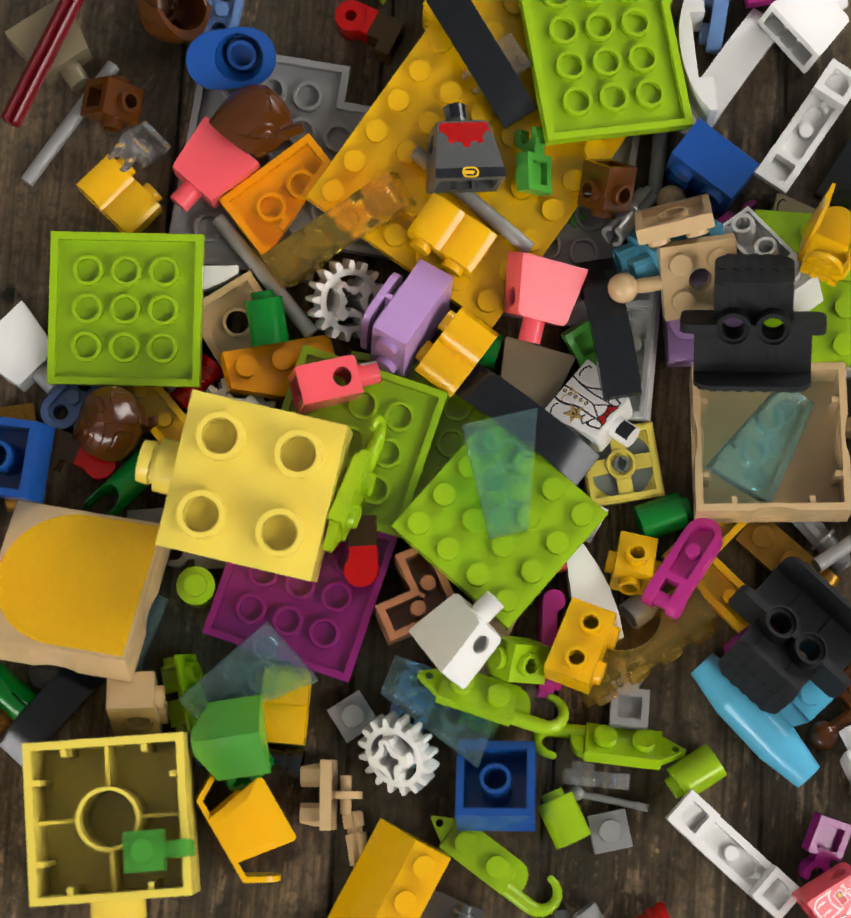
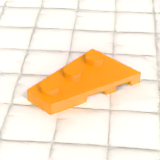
(276, 193)
(265, 368)

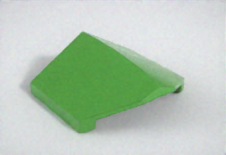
(232, 738)

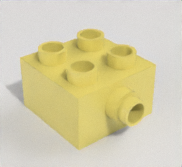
(248, 484)
(82, 801)

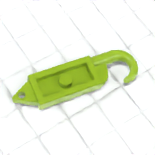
(356, 484)
(494, 701)
(615, 746)
(494, 866)

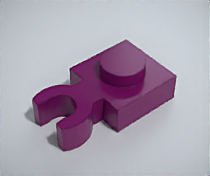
(825, 841)

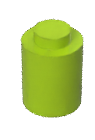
(197, 587)
(695, 772)
(563, 818)

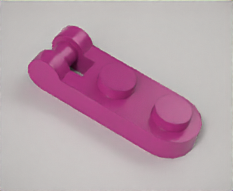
(684, 566)
(546, 631)

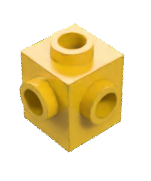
(632, 563)

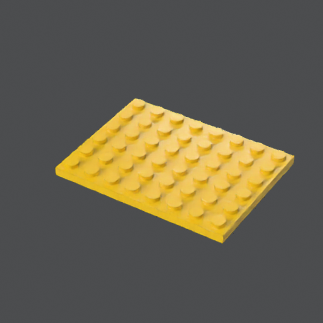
(403, 120)

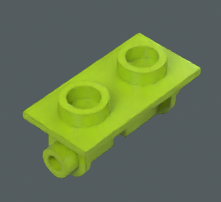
(179, 675)

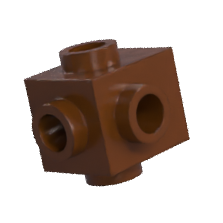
(112, 102)
(607, 187)

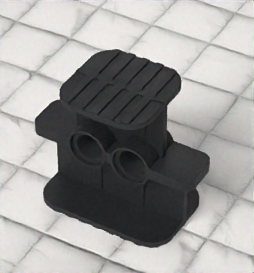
(752, 353)
(808, 619)

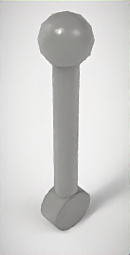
(579, 793)

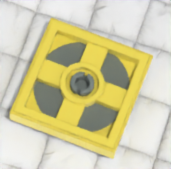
(626, 472)

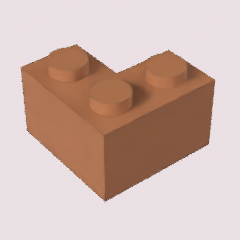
(424, 591)

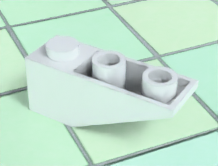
(756, 237)

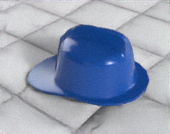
(231, 58)

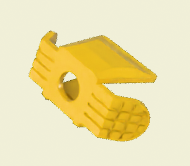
(826, 242)
(247, 825)

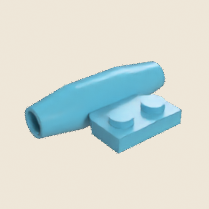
(766, 734)

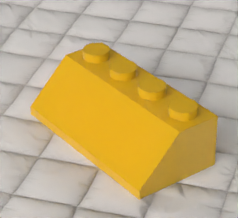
(391, 876)

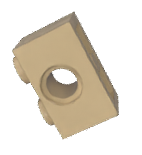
(137, 705)

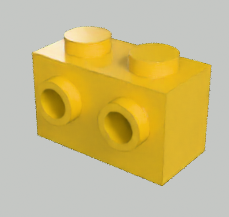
(581, 645)

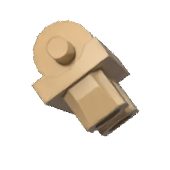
(325, 813)

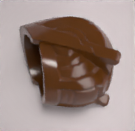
(174, 19)
(255, 120)
(111, 423)

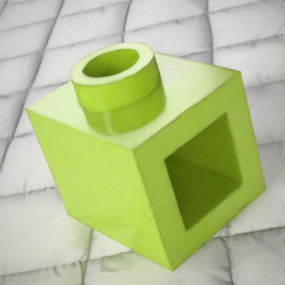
(519, 660)

